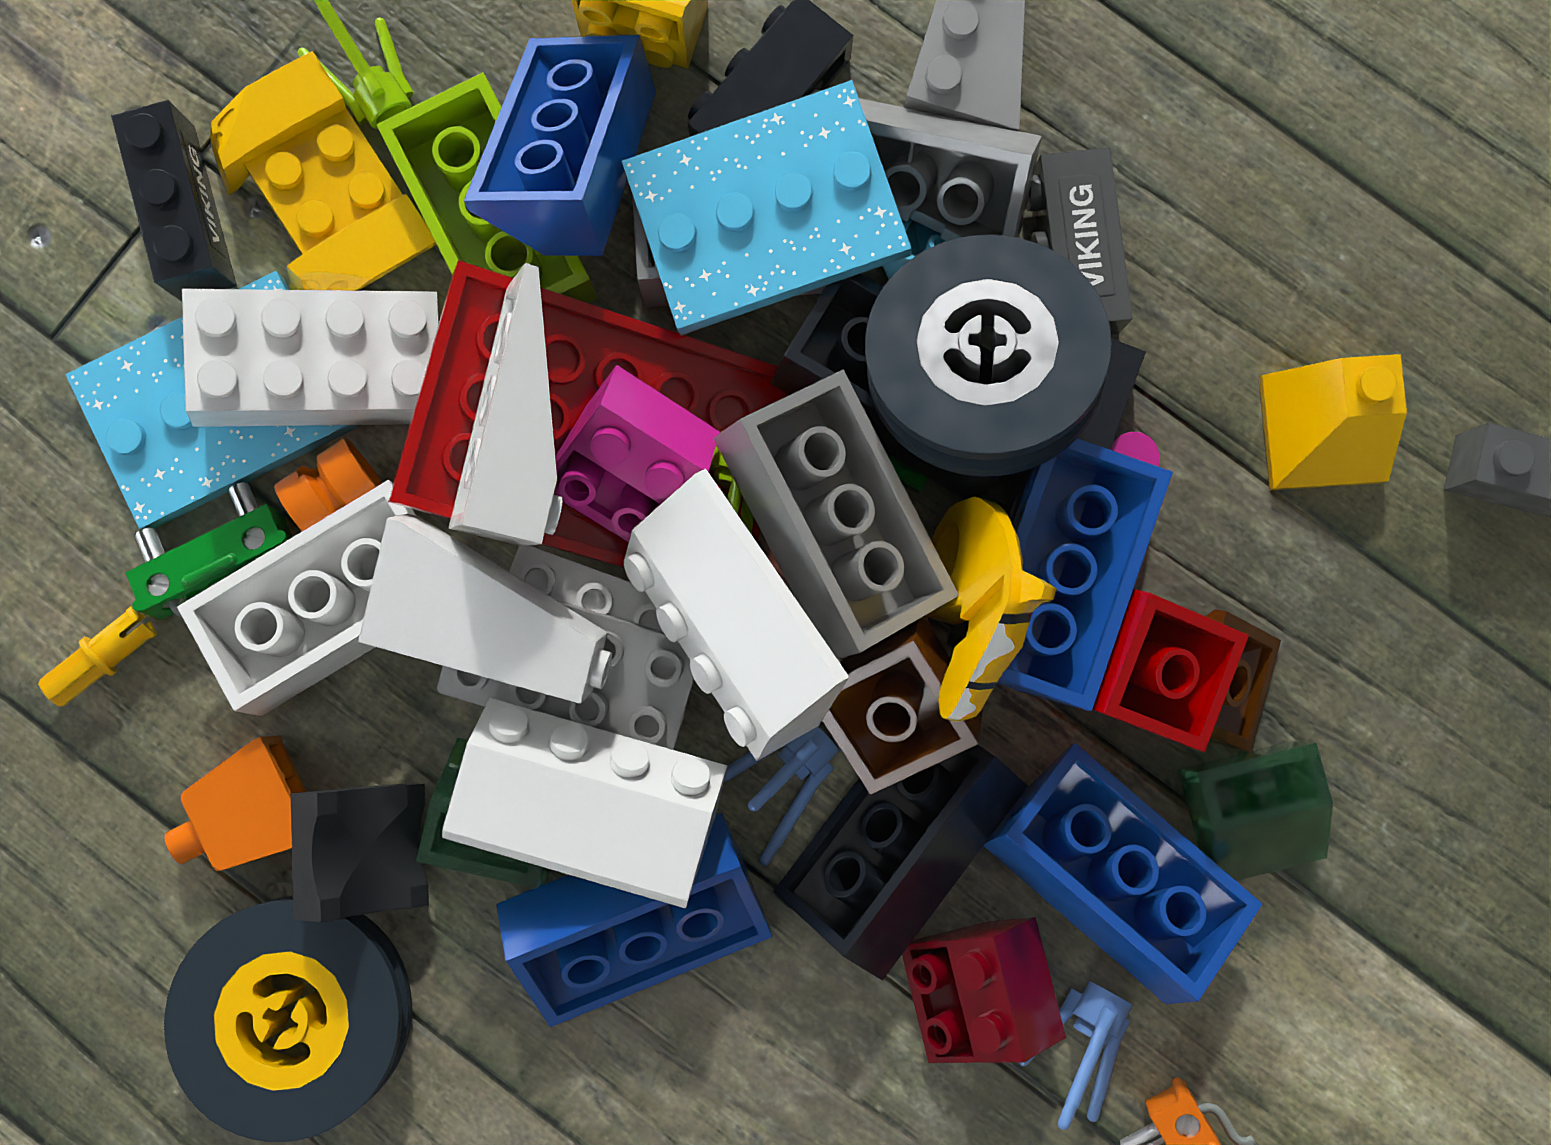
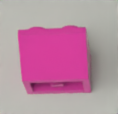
(629, 453)

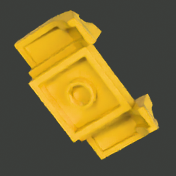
(318, 178)

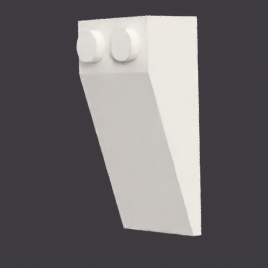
(511, 449)

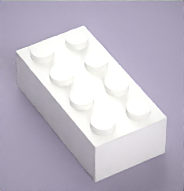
(305, 356)

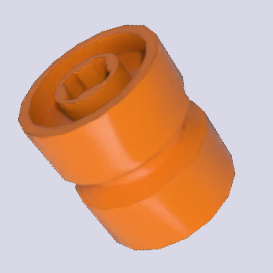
(337, 481)

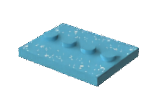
(766, 208)
(149, 442)

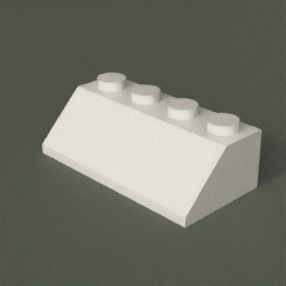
(294, 608)
(733, 618)
(585, 802)

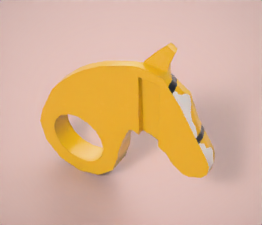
(994, 596)

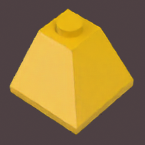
(1333, 422)

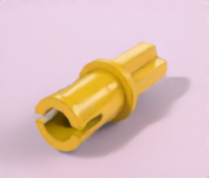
(96, 657)

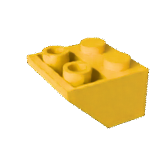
(665, 26)

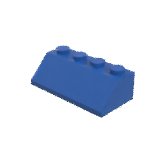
(561, 141)
(1085, 534)
(1124, 877)
(594, 944)

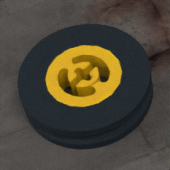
(227, 1008)

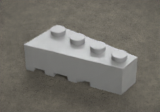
(971, 62)
(953, 170)

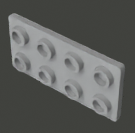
(640, 697)

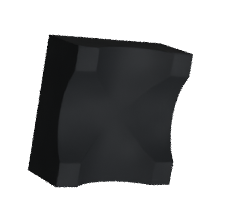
(357, 851)

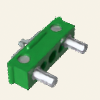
(193, 567)

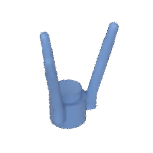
(800, 757)
(1104, 1020)

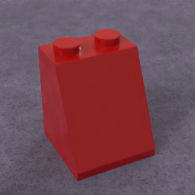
(1169, 670)

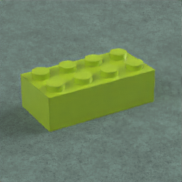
(438, 154)

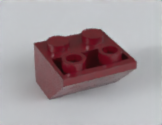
(984, 993)

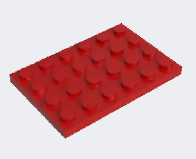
(580, 353)

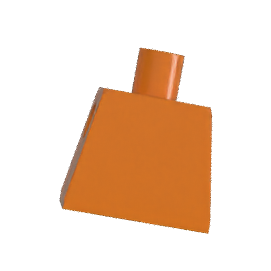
(239, 808)

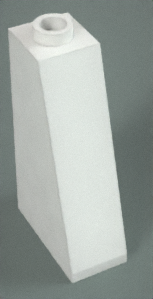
(472, 615)

